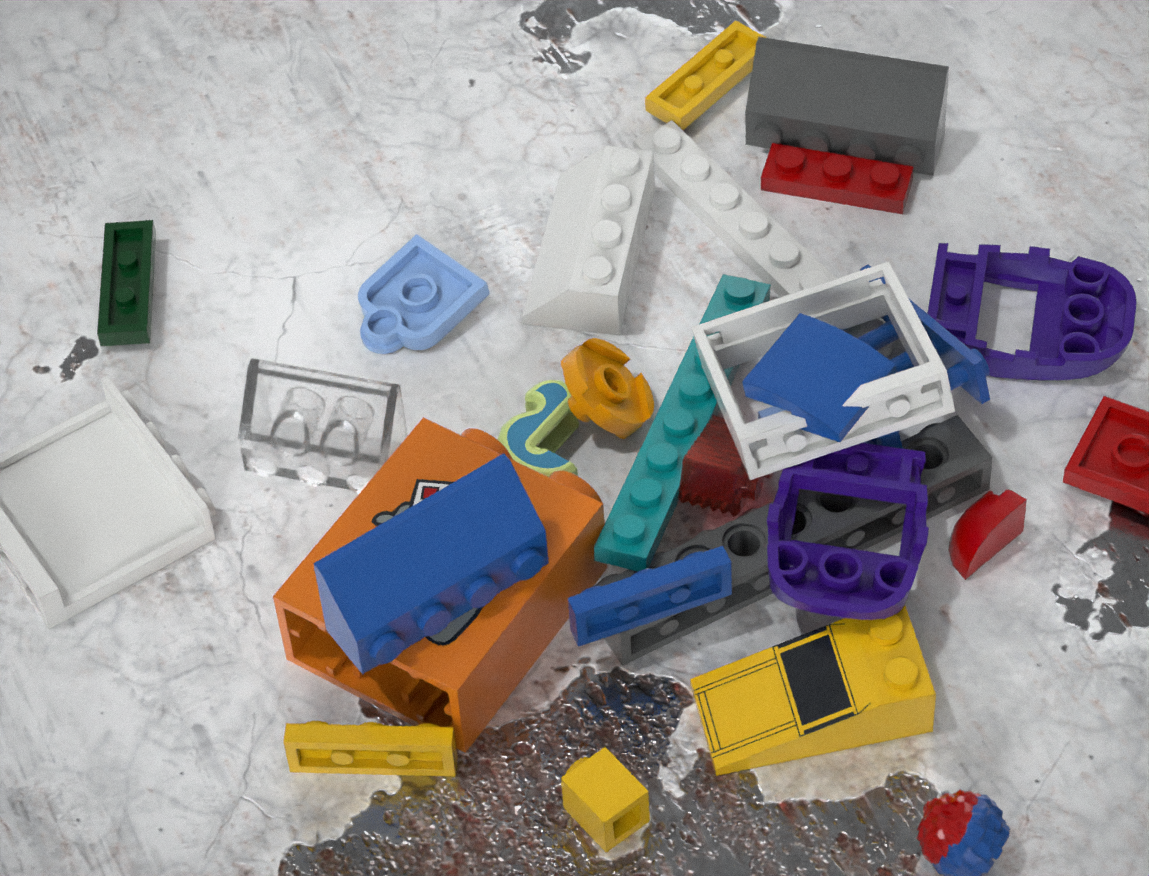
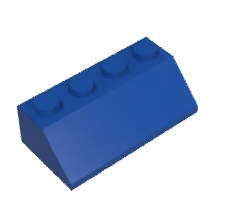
(431, 564)

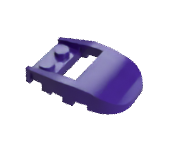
(1079, 313)
(839, 578)

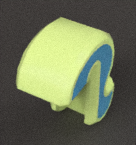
(542, 429)

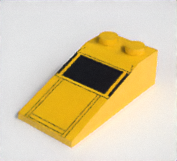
(817, 695)

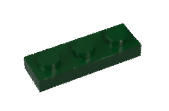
(127, 283)

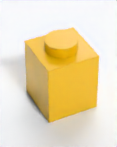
(605, 798)

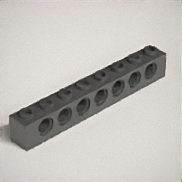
(954, 472)

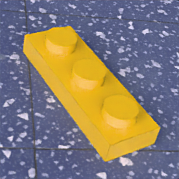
(705, 77)
(371, 749)

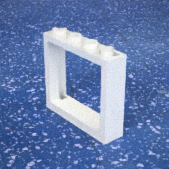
(842, 302)

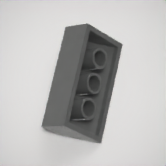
(847, 103)

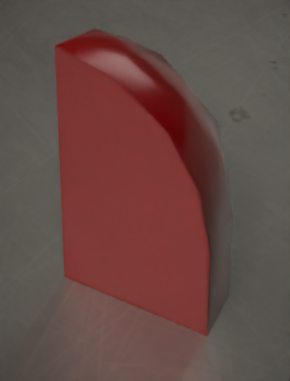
(986, 530)

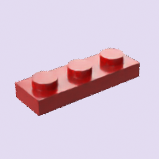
(837, 178)

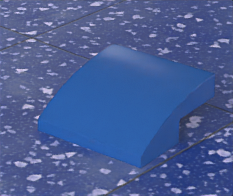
(814, 373)

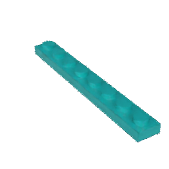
(654, 479)

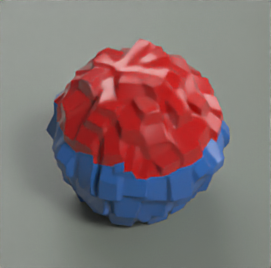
(962, 833)

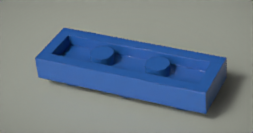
(650, 595)

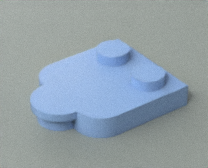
(416, 298)

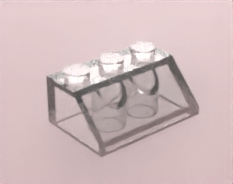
(318, 425)

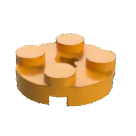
(606, 389)

